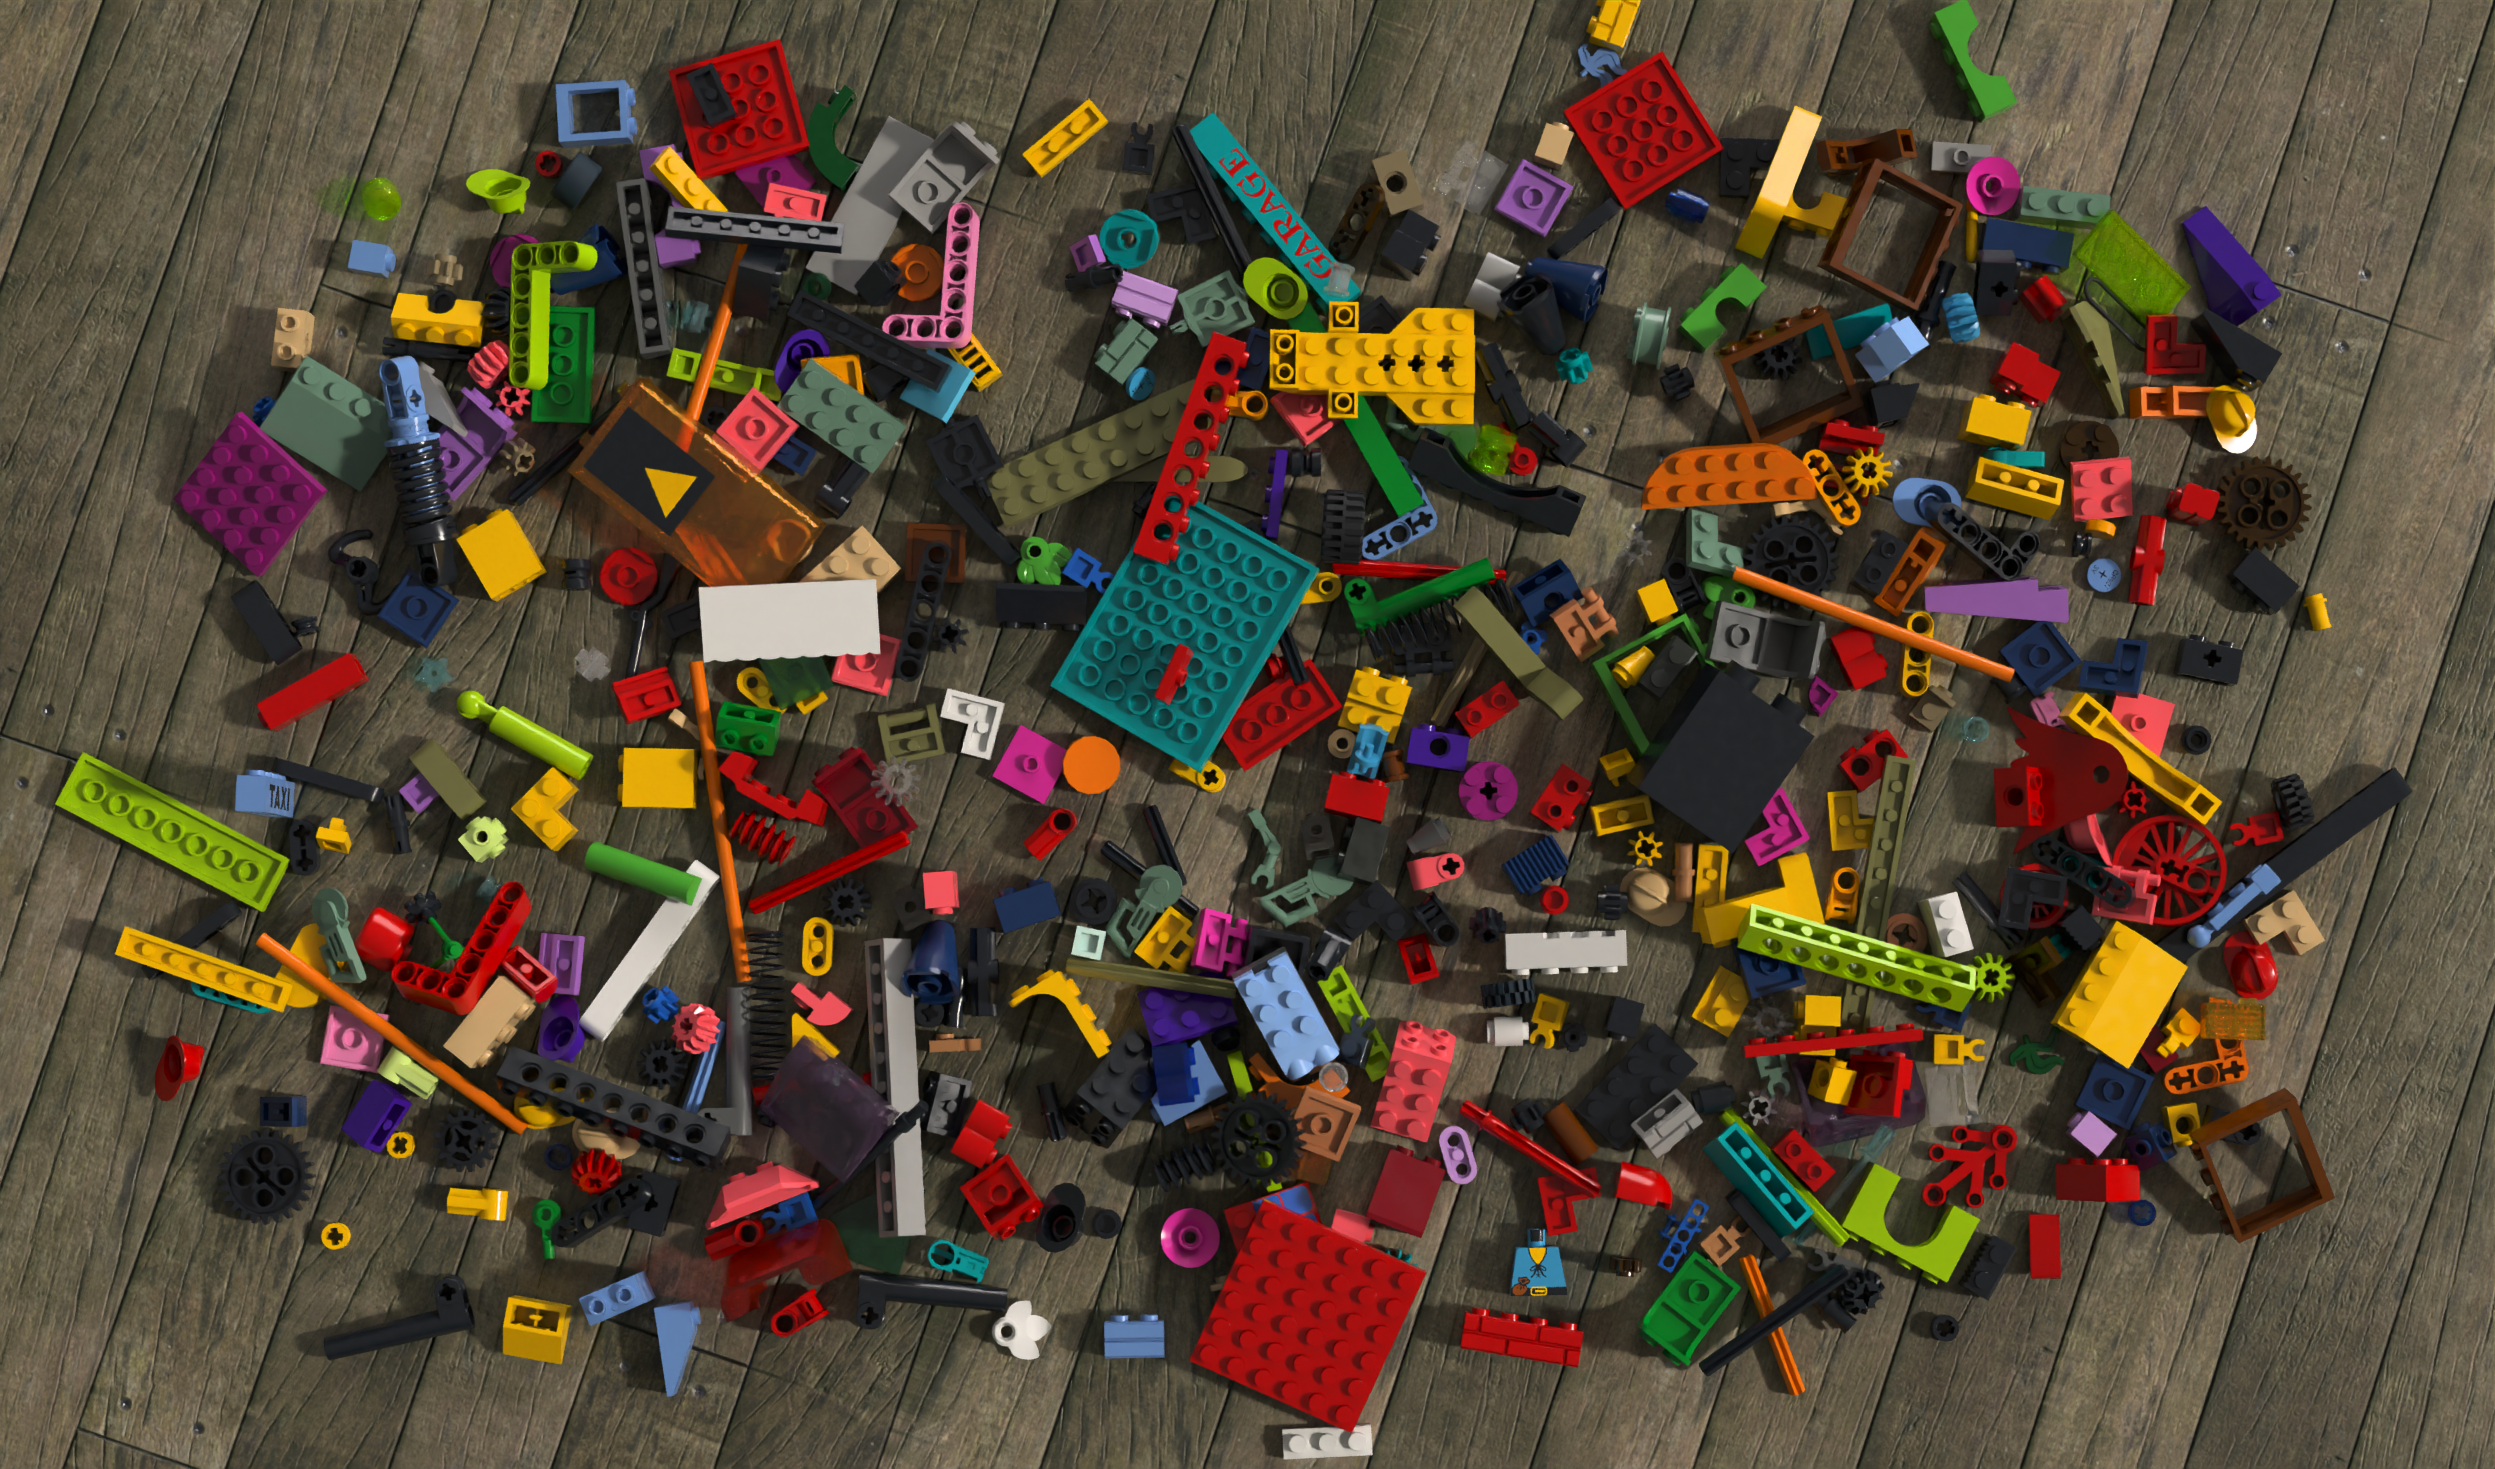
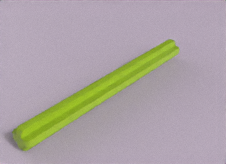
(1821, 1216)

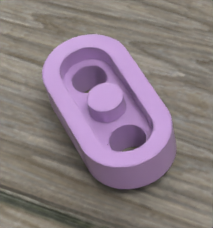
(1457, 1154)

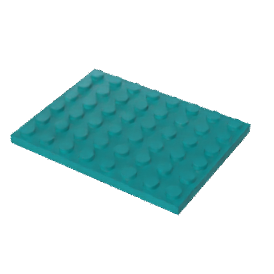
(1220, 598)

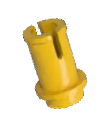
(2317, 611)

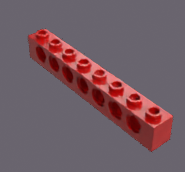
(1219, 349)

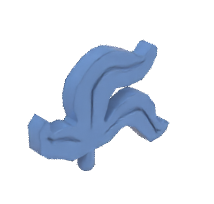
(1601, 57)

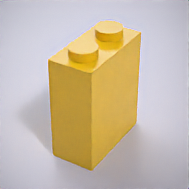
(500, 554)
(658, 778)

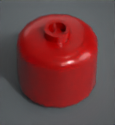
(384, 939)

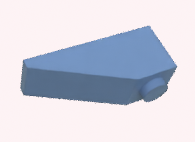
(676, 1335)

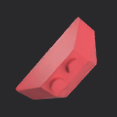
(758, 1191)

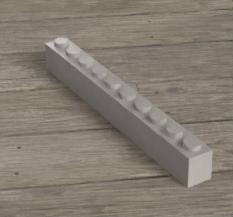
(896, 1080)

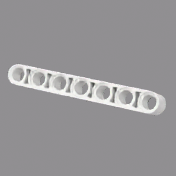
(645, 957)

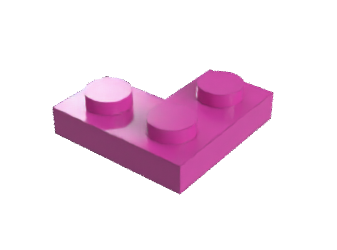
(1783, 833)

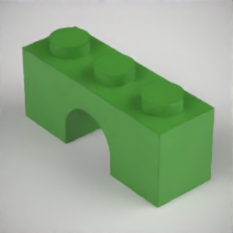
(1738, 287)

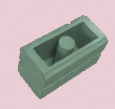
(1126, 351)

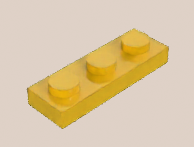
(1065, 138)
(684, 182)
(1710, 878)

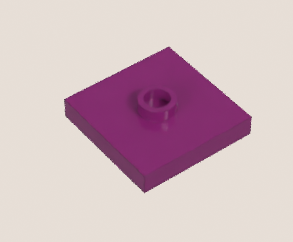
(781, 171)

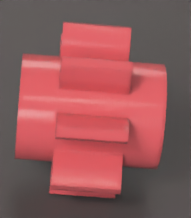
(514, 406)

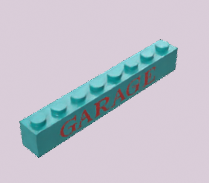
(1267, 209)

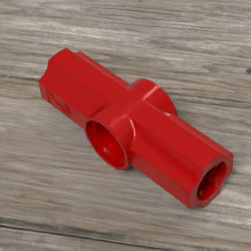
(2147, 560)

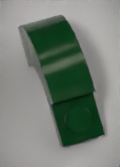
(831, 163)

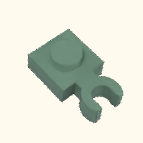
(1773, 1069)

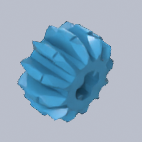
(1961, 318)

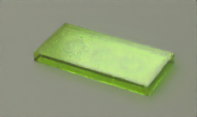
(2131, 267)

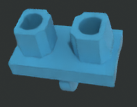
(1367, 750)

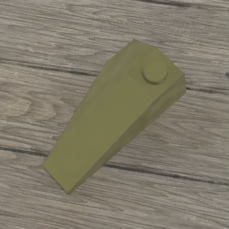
(2093, 343)

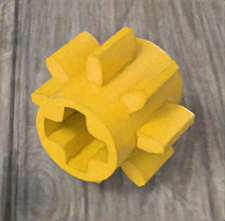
(1647, 840)

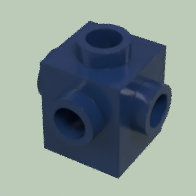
(2150, 1145)

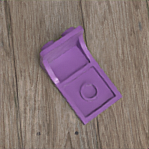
(470, 455)

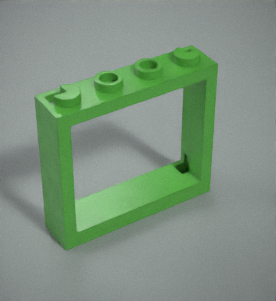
(1600, 667)

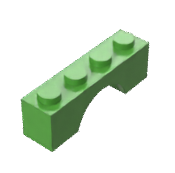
(1986, 93)

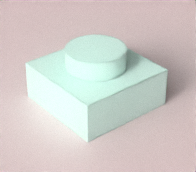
(1088, 942)

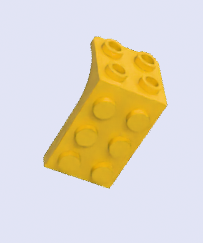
(1067, 991)

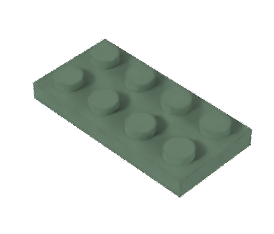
(841, 415)

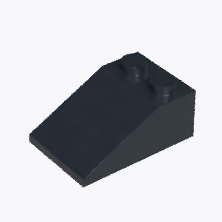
(2236, 352)

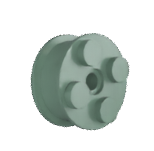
(1651, 335)

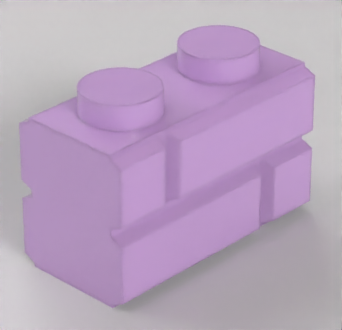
(1144, 299)

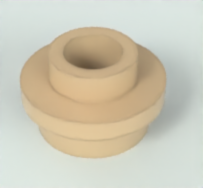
(1332, 743)

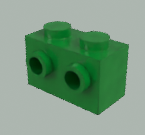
(748, 728)

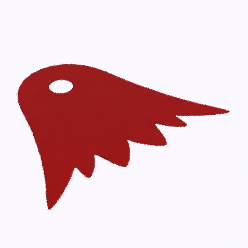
(2067, 771)

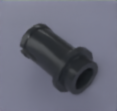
(1142, 505)

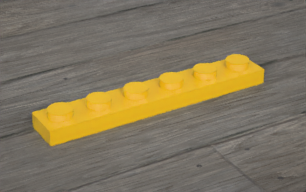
(204, 969)

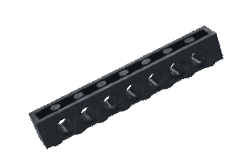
(605, 1095)

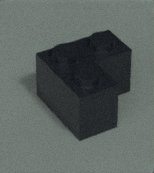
(1409, 244)
(757, 280)

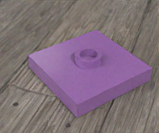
(1533, 198)

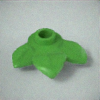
(1044, 567)
(1725, 590)

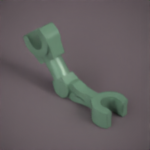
(1272, 853)

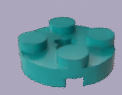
(1143, 230)

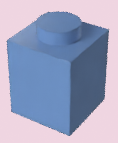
(371, 259)

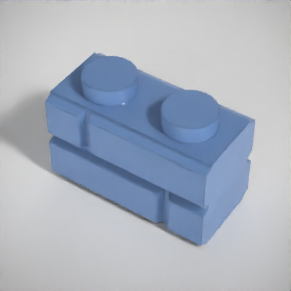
(1134, 1337)

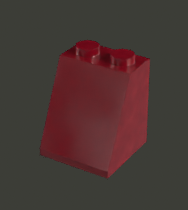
(1405, 1191)

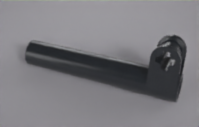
(878, 1288)
(452, 1316)

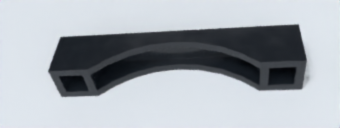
(1441, 460)

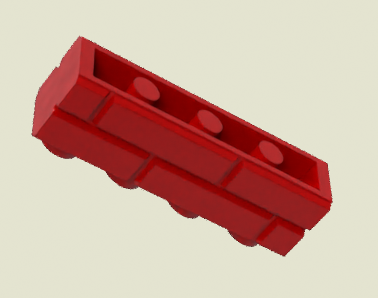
(1521, 1338)

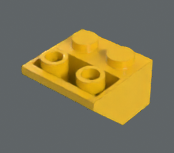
(536, 1329)

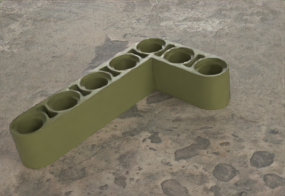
(1516, 655)

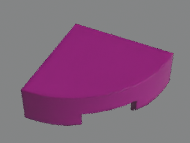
(1820, 695)

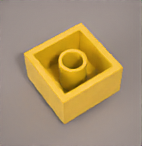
(1994, 423)

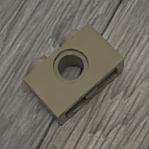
(1396, 167)

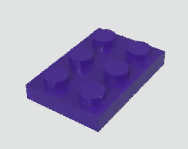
(1183, 1015)

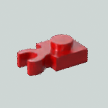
(2260, 828)

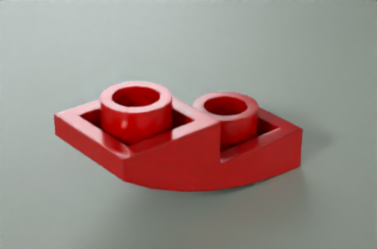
(2045, 1246)

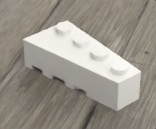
(1565, 950)

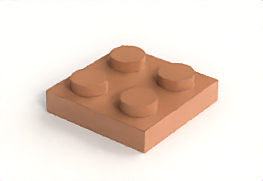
(1326, 1122)

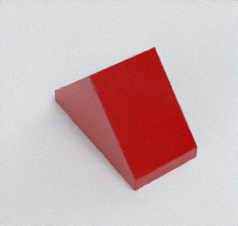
(1418, 959)

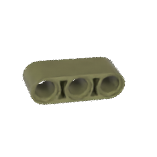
(447, 779)

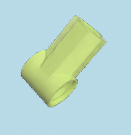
(404, 1070)

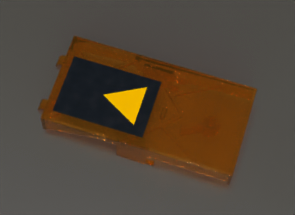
(693, 492)

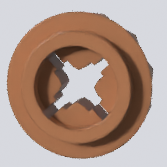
(1915, 929)

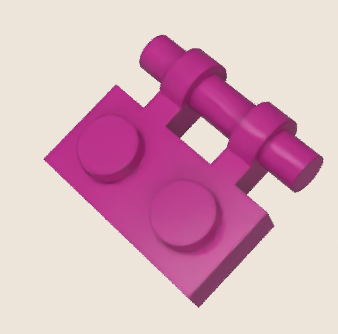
(1212, 942)

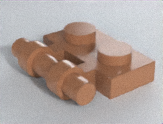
(1576, 628)

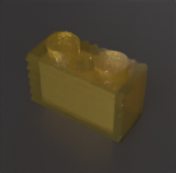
(2232, 1021)

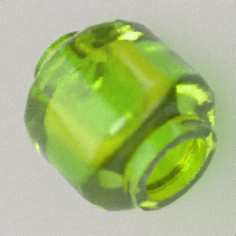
(381, 199)

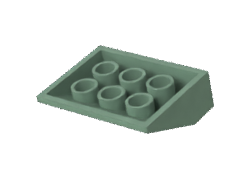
(330, 423)

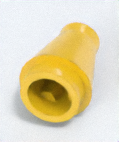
(1630, 669)

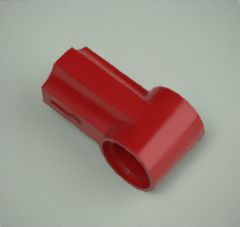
(1048, 835)
(733, 1239)

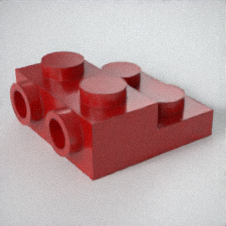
(1879, 1083)
(1002, 1197)

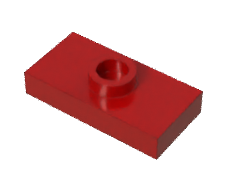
(1174, 675)

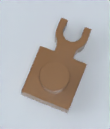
(947, 1043)
(1721, 1243)

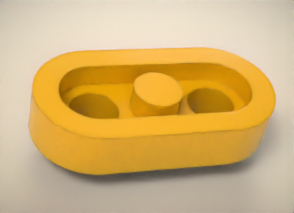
(1317, 595)
(761, 693)
(817, 946)

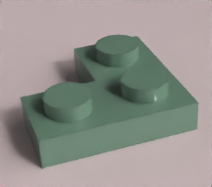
(1703, 548)

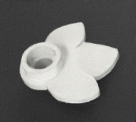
(1025, 1329)

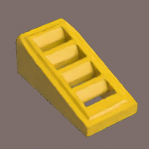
(987, 378)

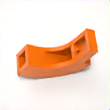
(1284, 1090)

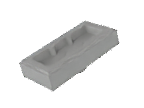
(1956, 157)

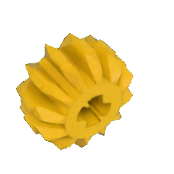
(1877, 472)

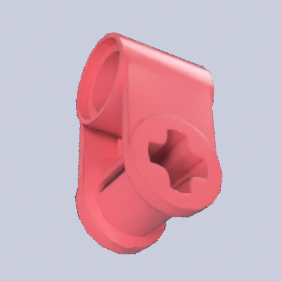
(1429, 870)

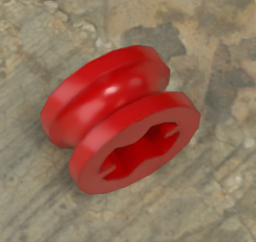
(540, 161)

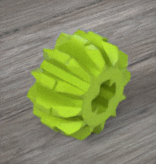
(1998, 980)

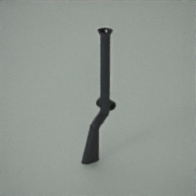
(669, 570)

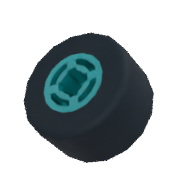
(576, 181)

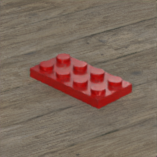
(1278, 716)

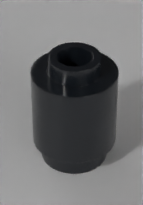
(1713, 1098)

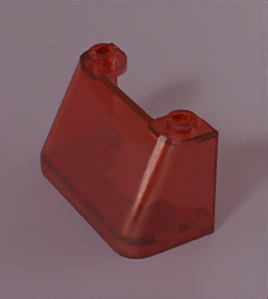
(811, 1248)

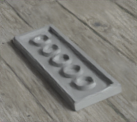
(866, 209)

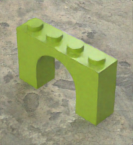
(1935, 1256)

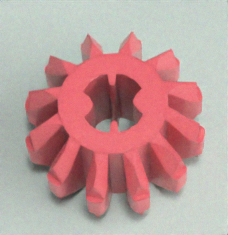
(490, 364)
(695, 1028)

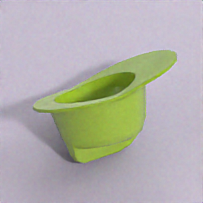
(500, 189)
(1275, 288)

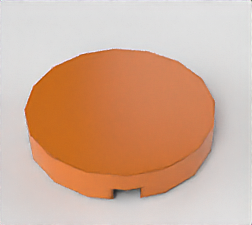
(922, 270)
(1091, 765)

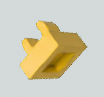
(1617, 764)
(335, 837)

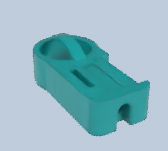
(2020, 459)
(963, 1261)

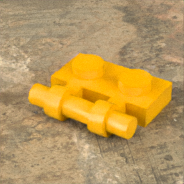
(1162, 940)

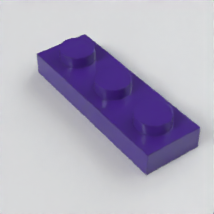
(1274, 494)

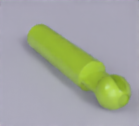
(526, 735)

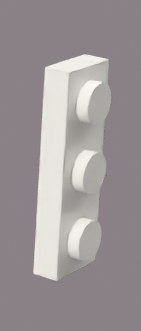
(1326, 1442)

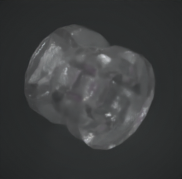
(1332, 1073)

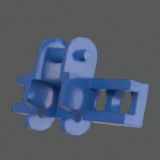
(1682, 1226)

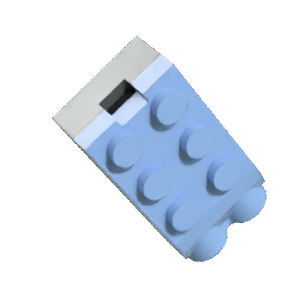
(1286, 1014)

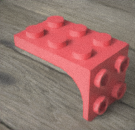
(1414, 1080)

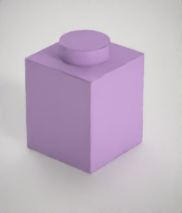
(2089, 1132)

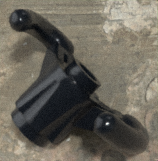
(354, 567)

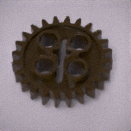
(2289, 507)

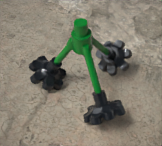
(424, 911)

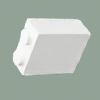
(1945, 925)

